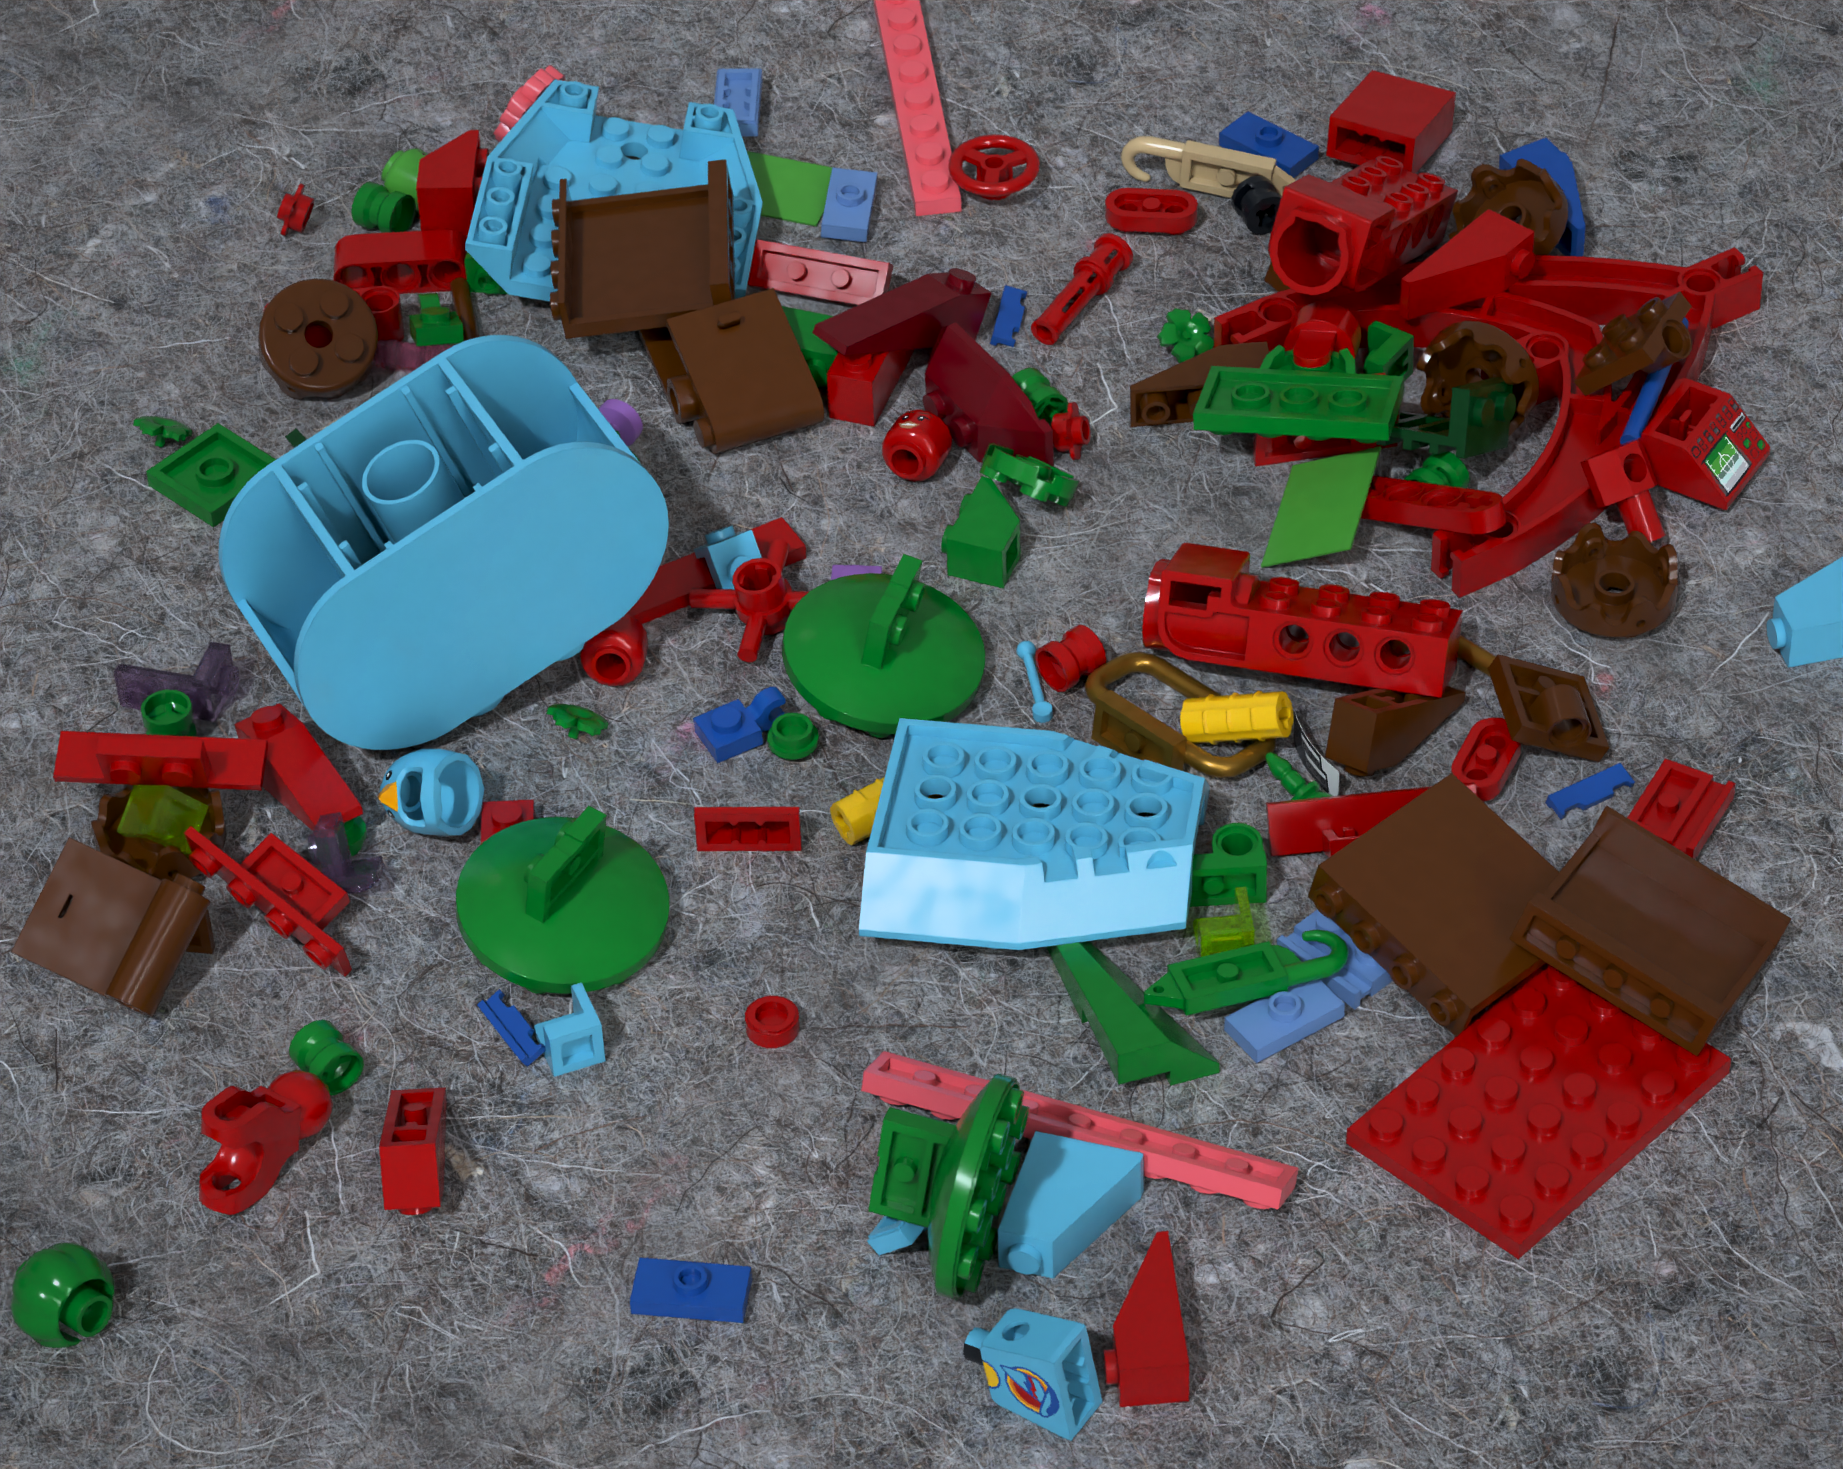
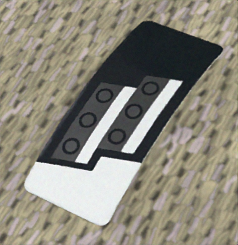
(1316, 765)

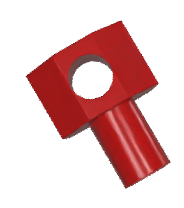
(1623, 478)

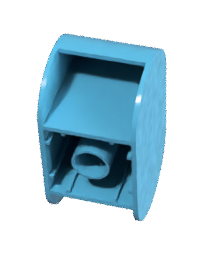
(443, 543)

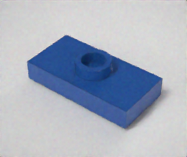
(1266, 139)
(691, 1290)

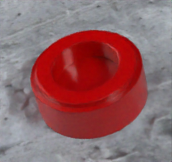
(772, 1021)

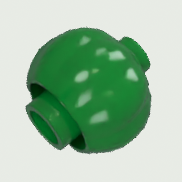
(63, 1286)

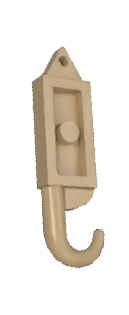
(1203, 165)

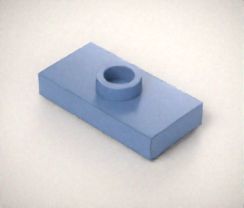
(742, 92)
(849, 205)
(1283, 1019)

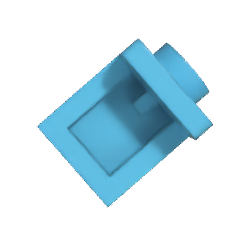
(726, 552)

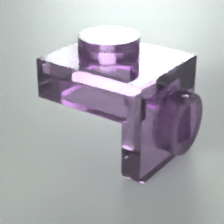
(331, 850)

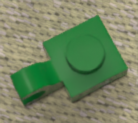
(435, 323)

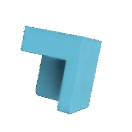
(572, 1039)

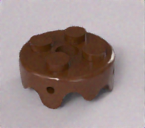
(1516, 192)
(1469, 345)
(310, 370)
(1632, 564)
(145, 853)

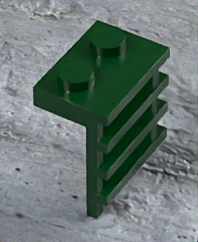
(1476, 423)

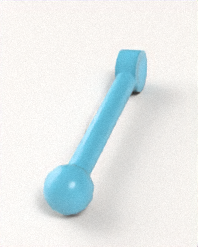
(1041, 710)

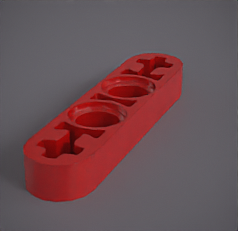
(1434, 506)

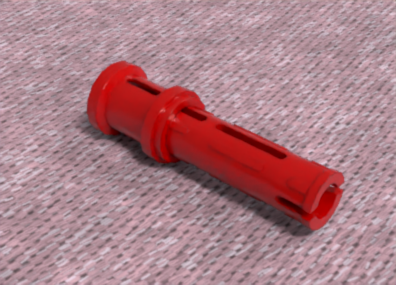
(1055, 321)

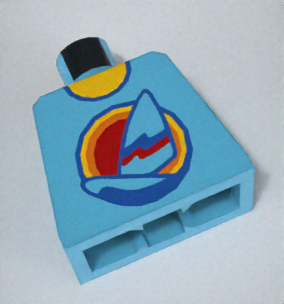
(1039, 1369)

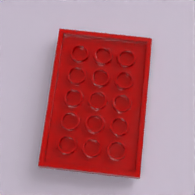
(1533, 1108)

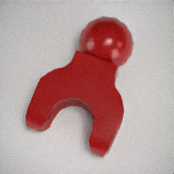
(258, 1136)

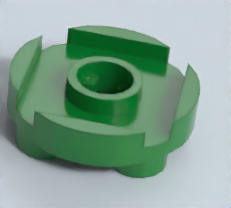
(1033, 475)

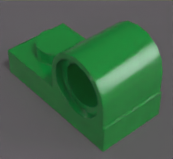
(1234, 862)

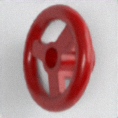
(994, 171)

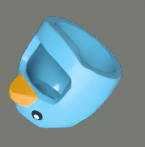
(433, 792)

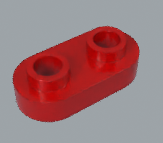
(1151, 210)
(1487, 757)

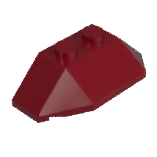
(981, 400)

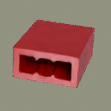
(1391, 120)

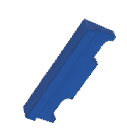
(1008, 316)
(1589, 790)
(512, 1028)

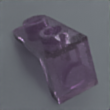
(207, 688)

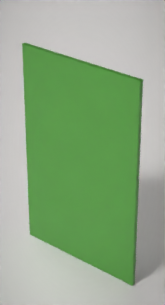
(791, 188)
(1321, 507)

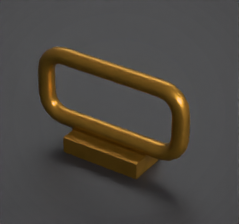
(1140, 735)

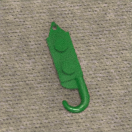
(1243, 974)

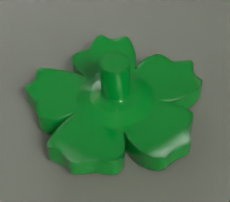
(1186, 334)
(163, 428)
(577, 719)

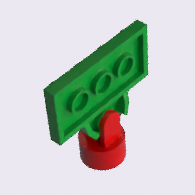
(1304, 386)

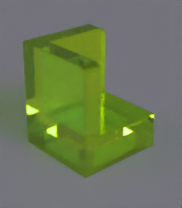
(161, 815)
(1225, 932)

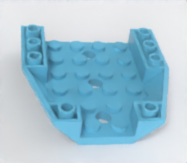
(569, 141)
(1020, 875)

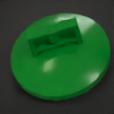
(883, 651)
(562, 904)
(952, 1179)

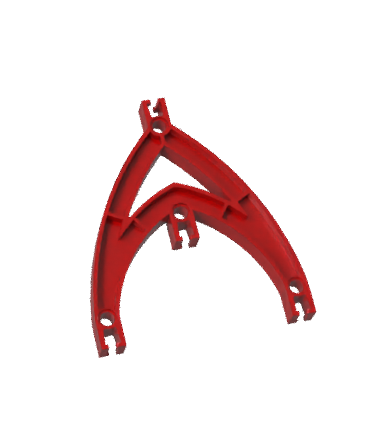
(1557, 322)

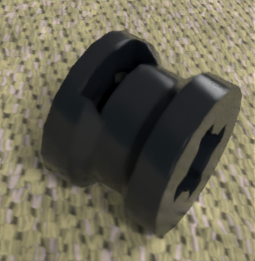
(1256, 203)

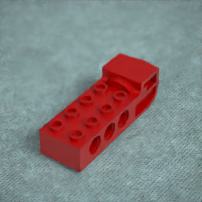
(1357, 226)
(1218, 613)

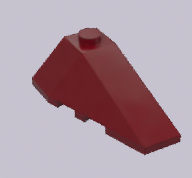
(908, 315)

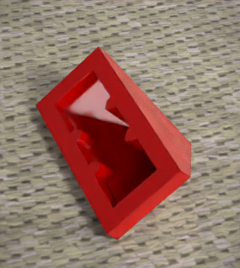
(748, 828)

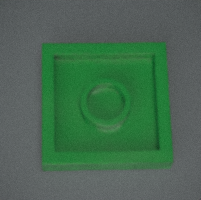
(208, 473)

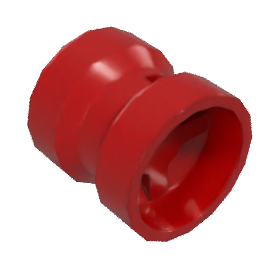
(1069, 659)

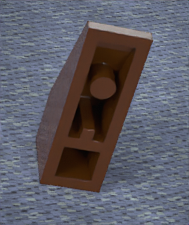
(1384, 726)

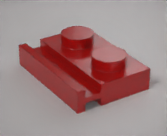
(1682, 806)

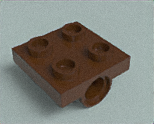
(1642, 341)
(1548, 708)

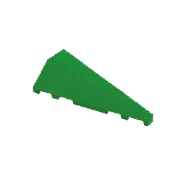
(1133, 1035)

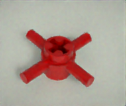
(759, 597)

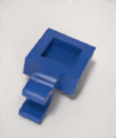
(737, 729)

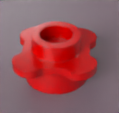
(295, 210)
(1070, 431)

